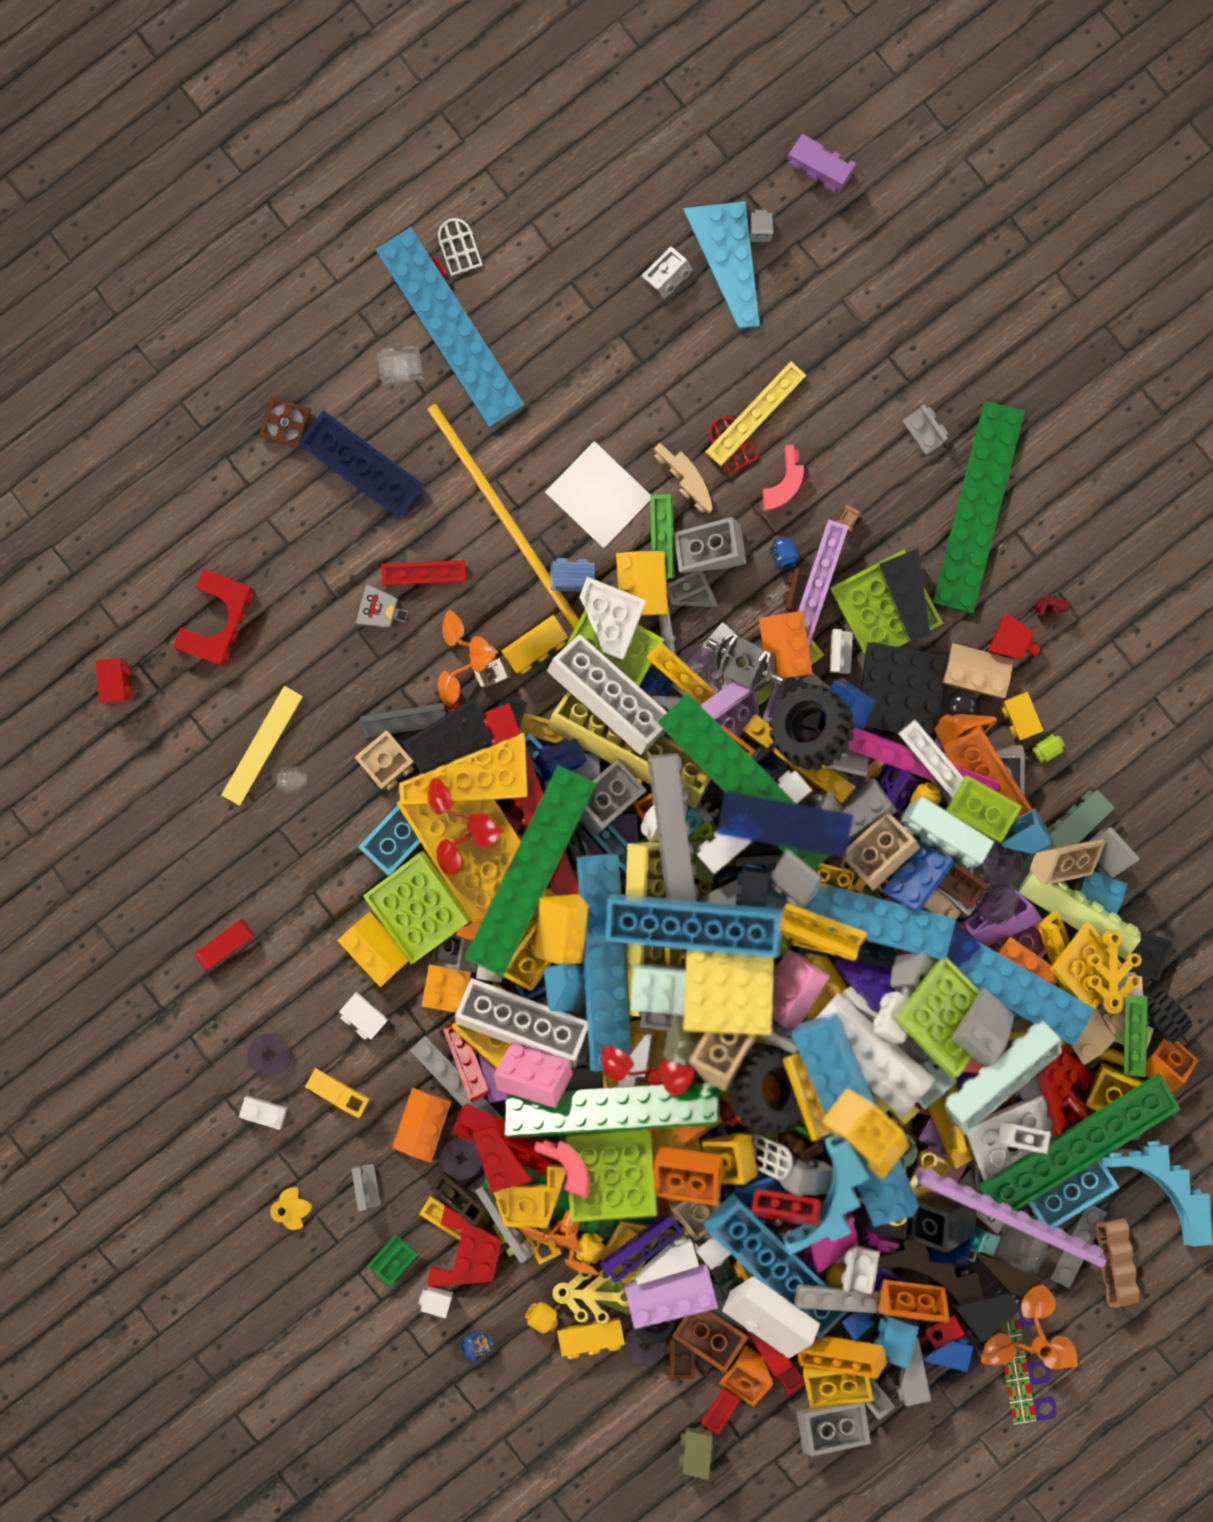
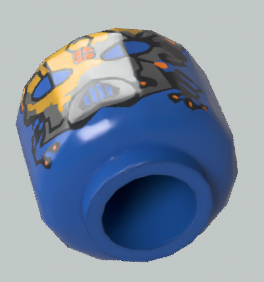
(784, 553)
(476, 1345)

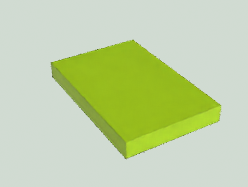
(983, 808)

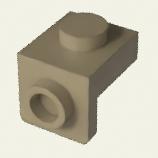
(494, 673)

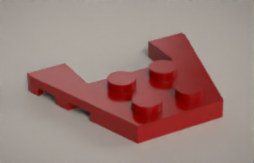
(1056, 1082)
(475, 1256)

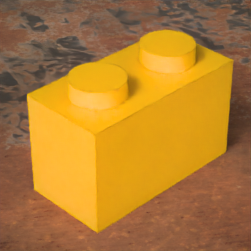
(1021, 717)

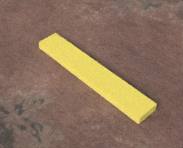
(755, 414)
(262, 745)

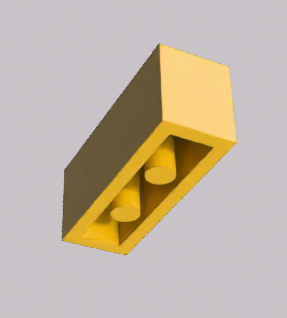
(591, 1338)

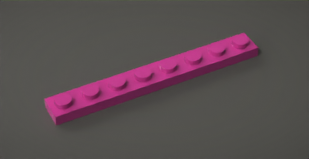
(904, 757)

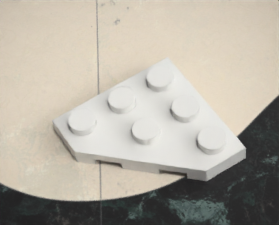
(612, 615)

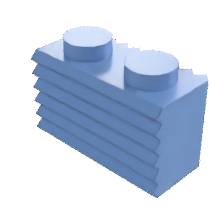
(570, 575)

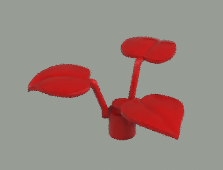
(481, 827)
(672, 1075)

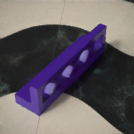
(900, 789)
(638, 1243)

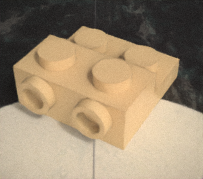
(385, 761)
(692, 1216)

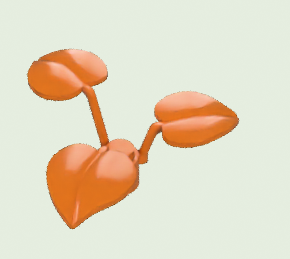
(480, 653)
(569, 1241)
(1055, 1355)

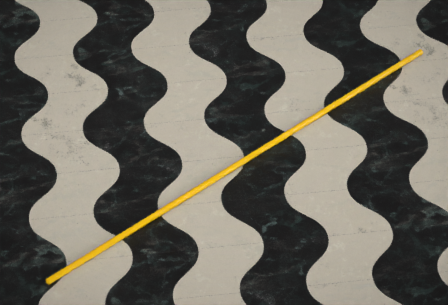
(511, 527)

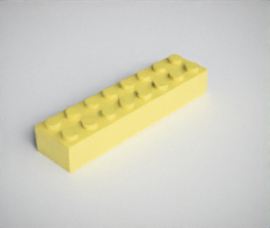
(578, 722)
(645, 880)

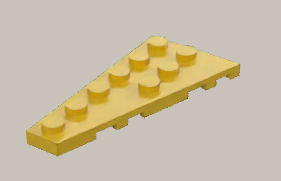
(484, 775)

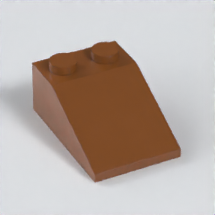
(711, 1338)

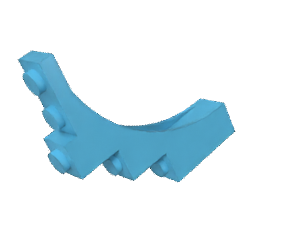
(841, 1198)
(1190, 1204)

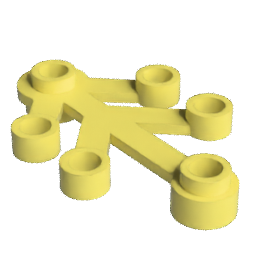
(588, 1295)

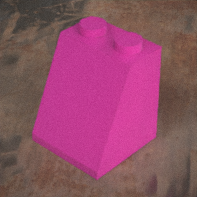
(825, 1252)

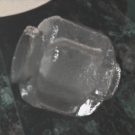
(290, 780)

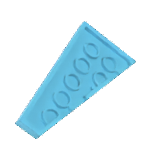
(726, 246)

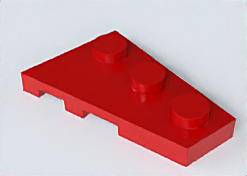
(499, 1163)

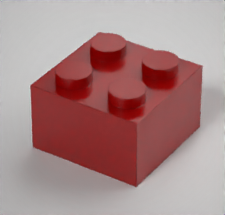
(113, 681)

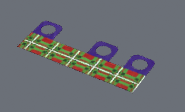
(1020, 1377)

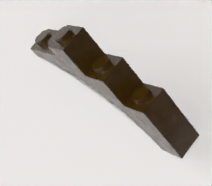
(914, 1256)

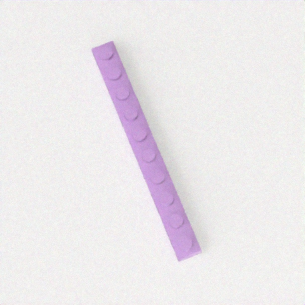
(814, 593)
(1006, 1214)

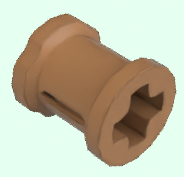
(849, 517)

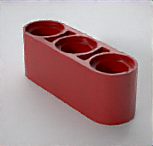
(224, 944)
(775, 1360)

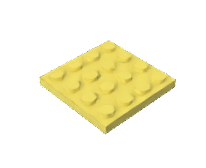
(728, 993)

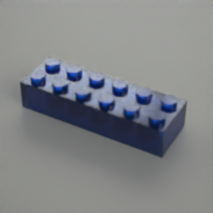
(361, 465)
(784, 824)

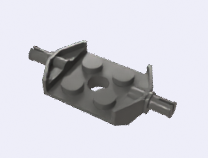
(759, 666)

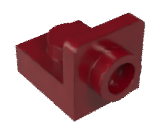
(1056, 605)

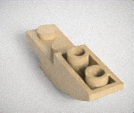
(692, 482)

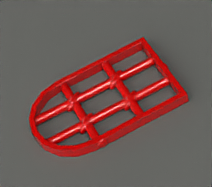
(741, 448)

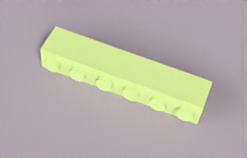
(1078, 910)

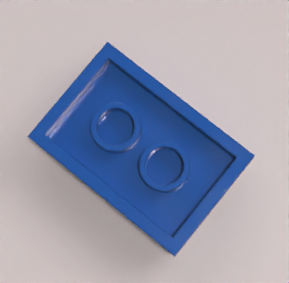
(918, 877)

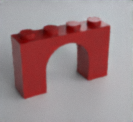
(235, 597)

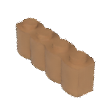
(1119, 1269)

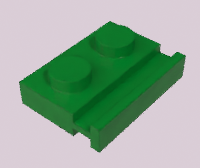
(392, 1259)

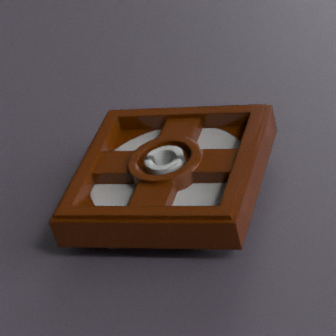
(284, 422)

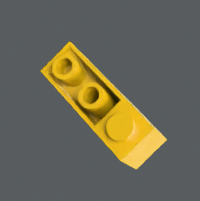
(338, 1093)

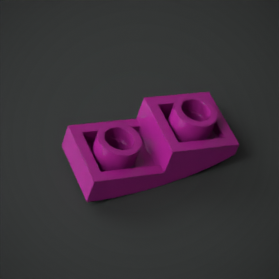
(881, 1242)

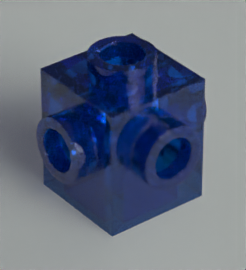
(656, 683)

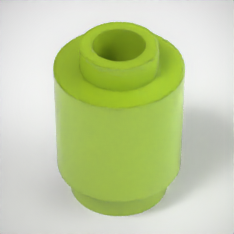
(1048, 748)

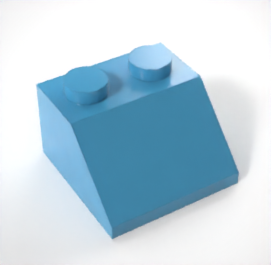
(1027, 834)
(1104, 890)
(565, 987)
(898, 1339)

